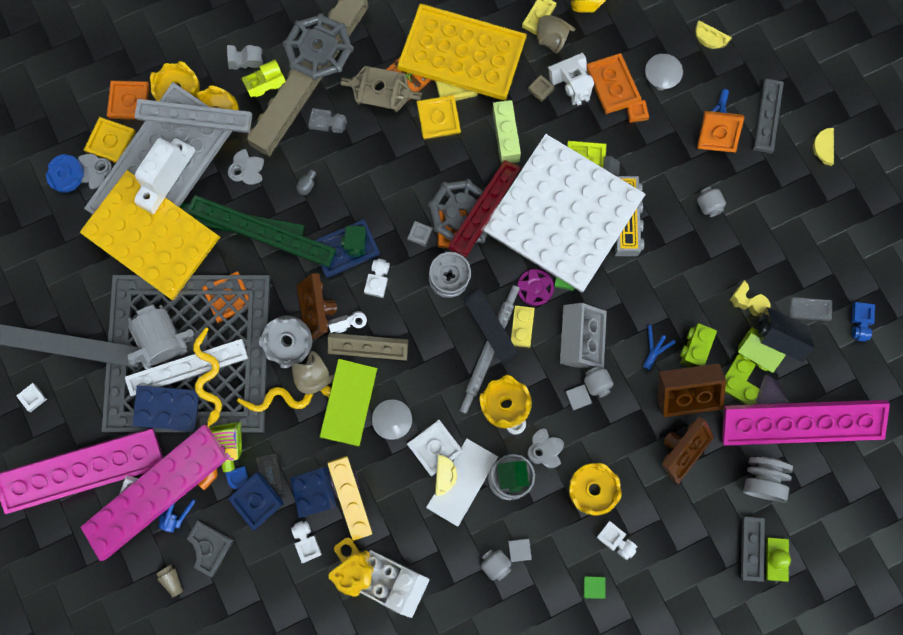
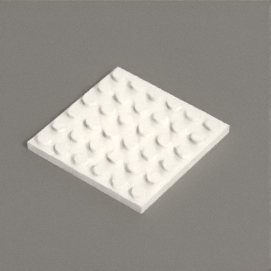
(564, 213)

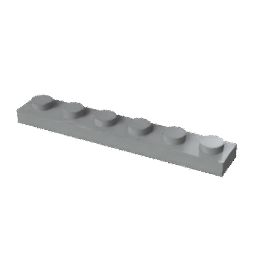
(193, 115)

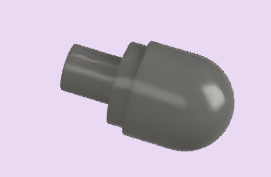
(306, 183)

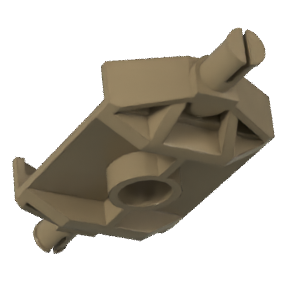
(392, 96)

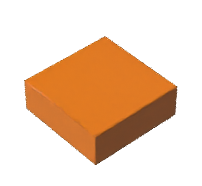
(638, 112)

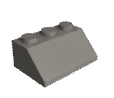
(583, 336)

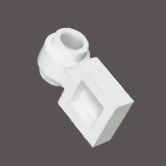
(376, 283)
(341, 323)
(613, 536)
(307, 547)

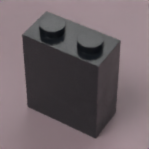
(784, 334)

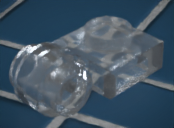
(322, 120)

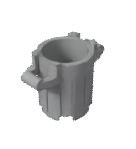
(156, 337)

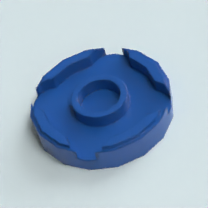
(65, 173)

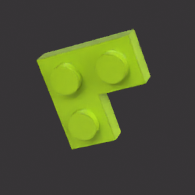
(737, 381)

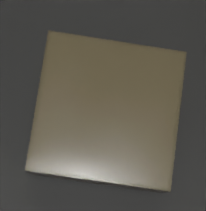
(541, 88)

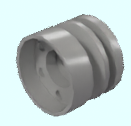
(449, 263)
(493, 478)
(768, 479)

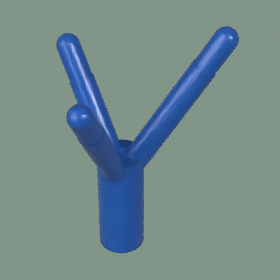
(722, 102)
(655, 351)

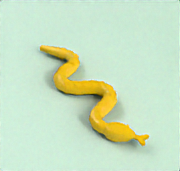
(287, 397)
(214, 415)

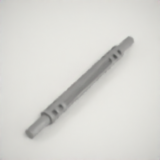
(487, 353)

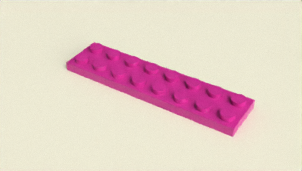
(805, 422)
(79, 470)
(154, 492)

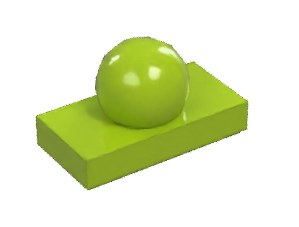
(777, 559)

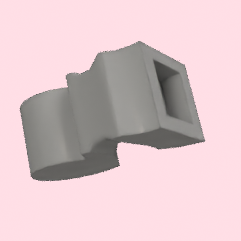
(248, 57)

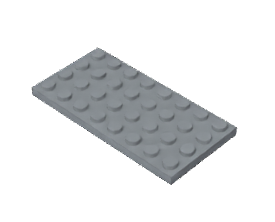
(204, 140)

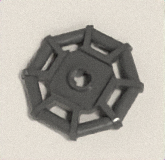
(318, 56)
(451, 207)

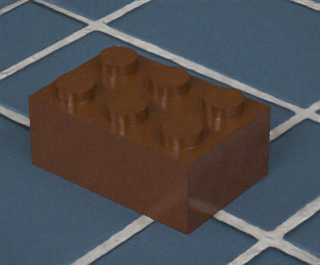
(691, 390)

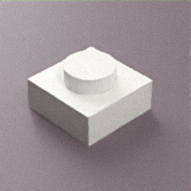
(31, 397)

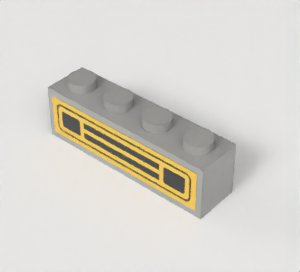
(630, 241)

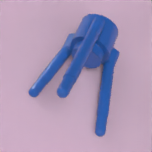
(169, 521)

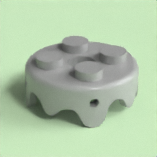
(277, 350)

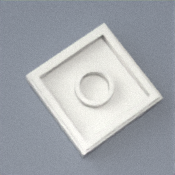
(432, 442)

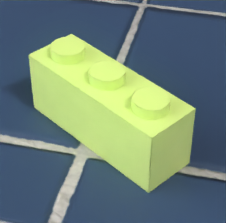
(506, 132)

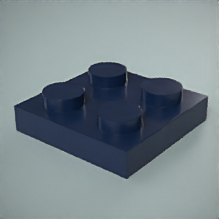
(313, 492)
(256, 501)

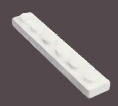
(187, 367)

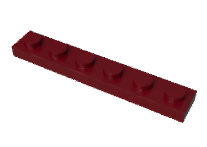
(484, 209)

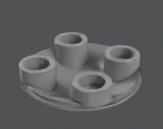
(664, 71)
(392, 419)

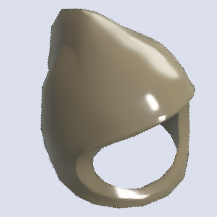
(552, 31)
(311, 376)

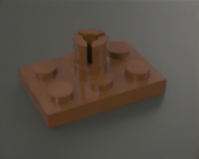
(313, 306)
(686, 449)

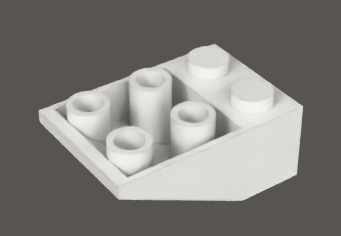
(395, 585)

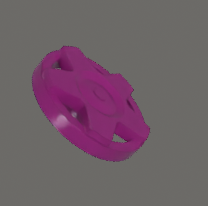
(535, 287)

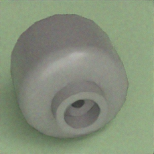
(711, 201)
(598, 381)
(496, 564)

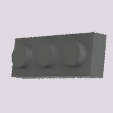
(752, 549)

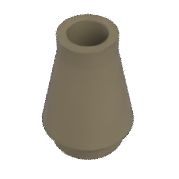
(169, 580)

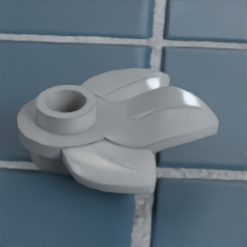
(248, 166)
(92, 169)
(548, 448)

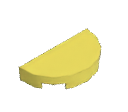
(710, 36)
(824, 146)
(445, 475)

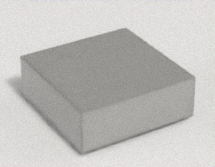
(420, 233)
(578, 397)
(519, 550)

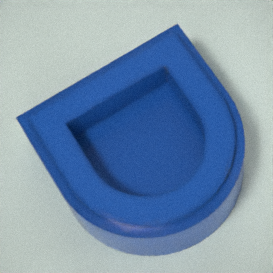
(237, 477)

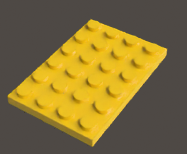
(462, 52)
(156, 247)

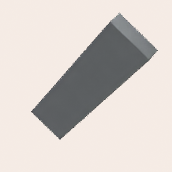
(768, 116)

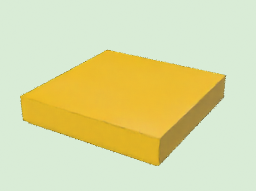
(438, 117)
(109, 140)

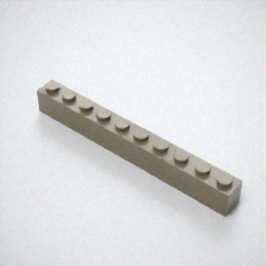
(298, 86)

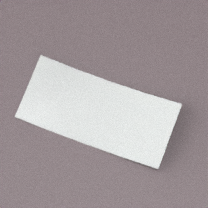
(472, 471)

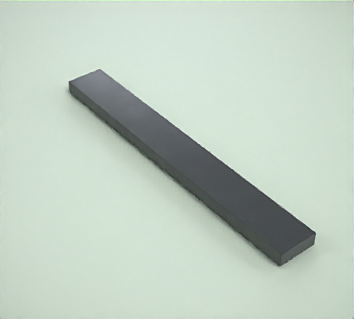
(67, 345)

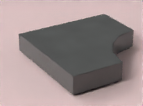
(209, 546)

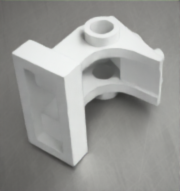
(578, 87)

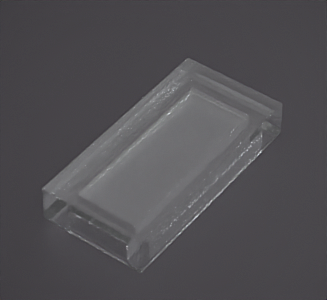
(811, 309)

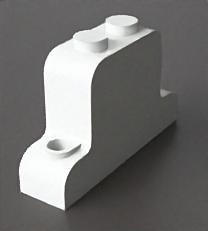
(160, 171)

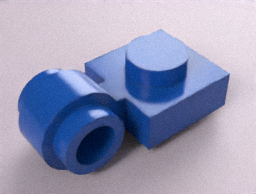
(863, 315)

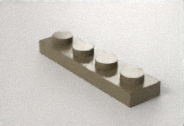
(367, 346)

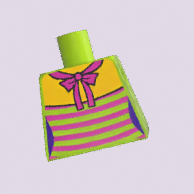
(231, 442)

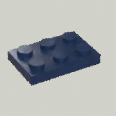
(342, 260)
(166, 408)

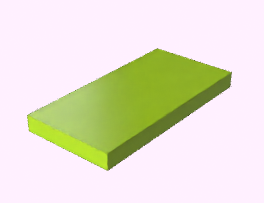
(348, 402)

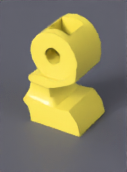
(756, 304)

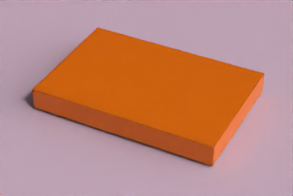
(613, 83)

